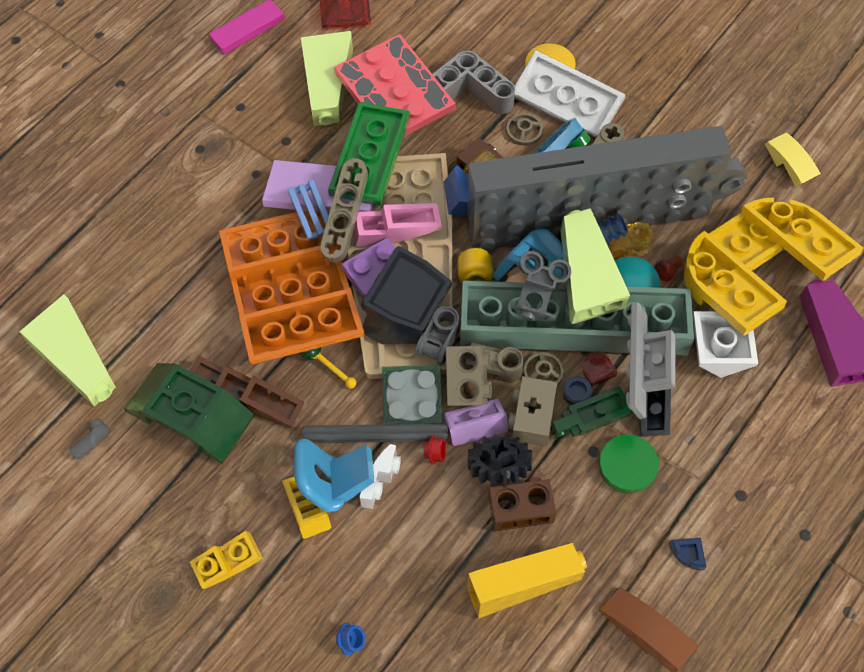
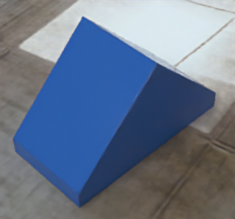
(457, 192)

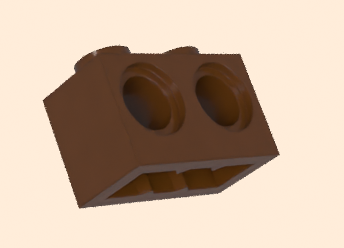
(524, 512)

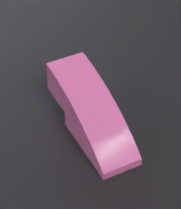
(396, 222)

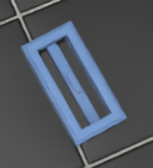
(320, 205)

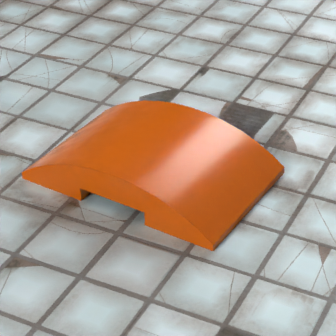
(287, 289)

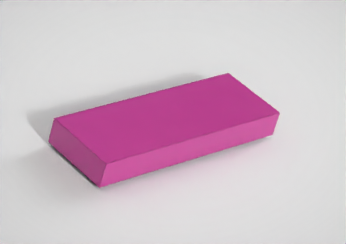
(246, 26)

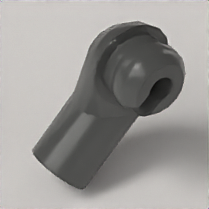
(97, 433)

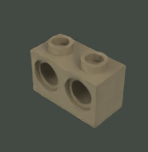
(459, 375)

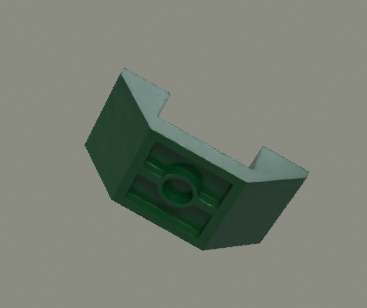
(191, 409)

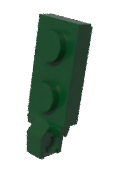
(592, 414)

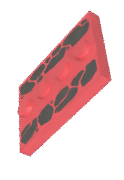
(396, 79)

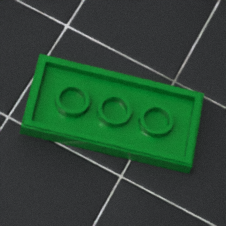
(376, 140)

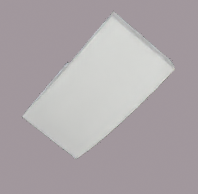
(384, 468)

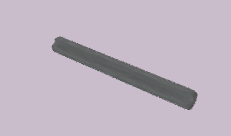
(374, 433)

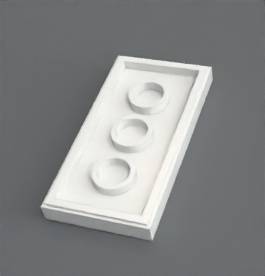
(567, 94)

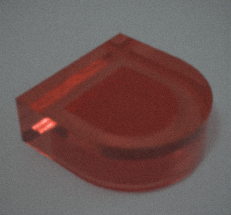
(598, 368)

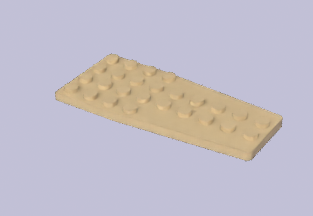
(412, 181)

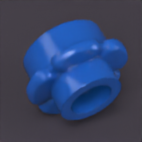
(350, 638)

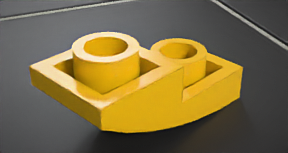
(226, 561)

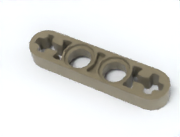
(340, 209)

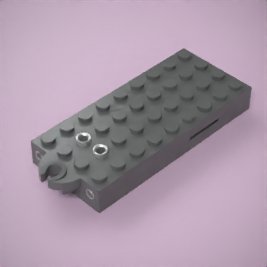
(638, 178)

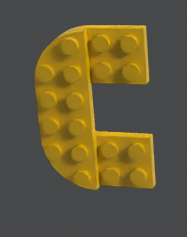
(723, 260)

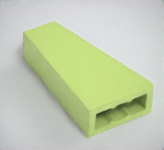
(325, 89)
(595, 280)
(67, 347)

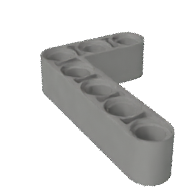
(480, 78)

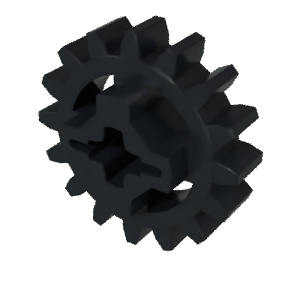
(499, 460)

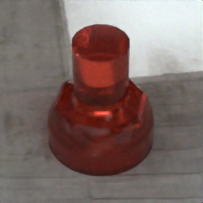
(667, 268)

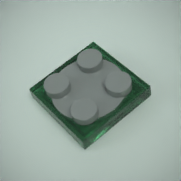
(412, 394)

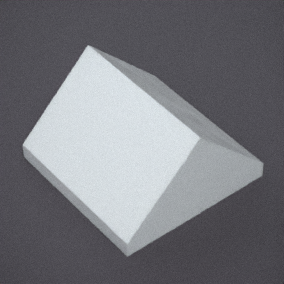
(721, 346)

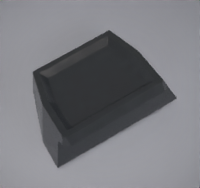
(403, 299)

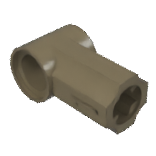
(498, 359)

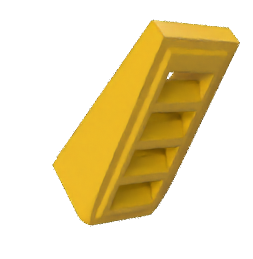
(310, 522)

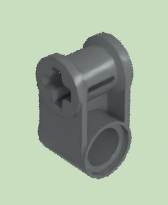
(437, 337)

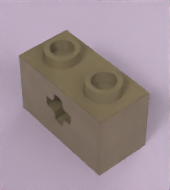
(536, 395)

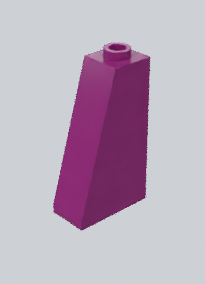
(836, 331)

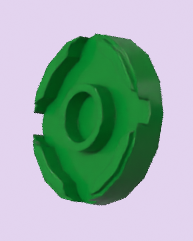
(628, 463)

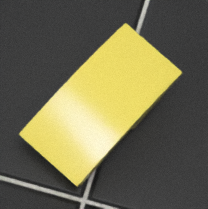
(796, 160)

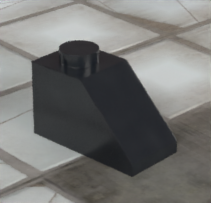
(657, 414)

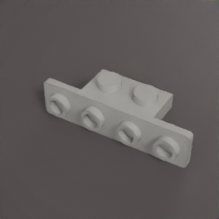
(650, 361)

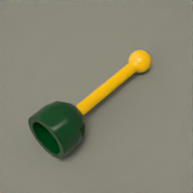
(316, 354)

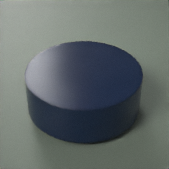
(576, 390)

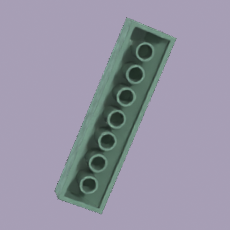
(492, 322)

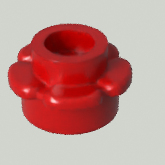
(435, 450)

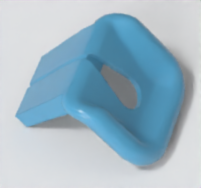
(540, 240)
(347, 473)

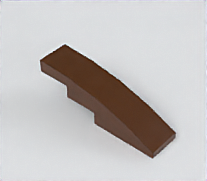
(253, 393)

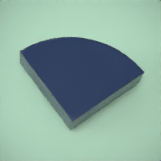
(689, 552)

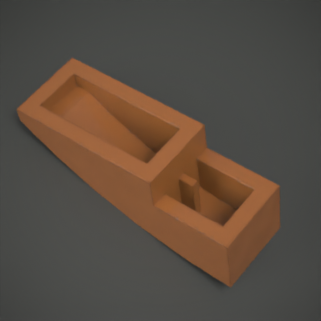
(649, 630)

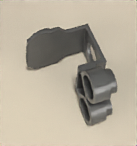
(539, 281)

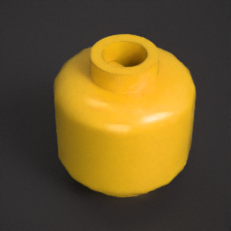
(475, 265)

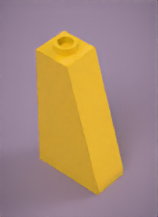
(524, 578)

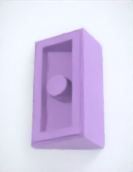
(476, 422)

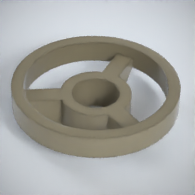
(524, 121)
(551, 373)

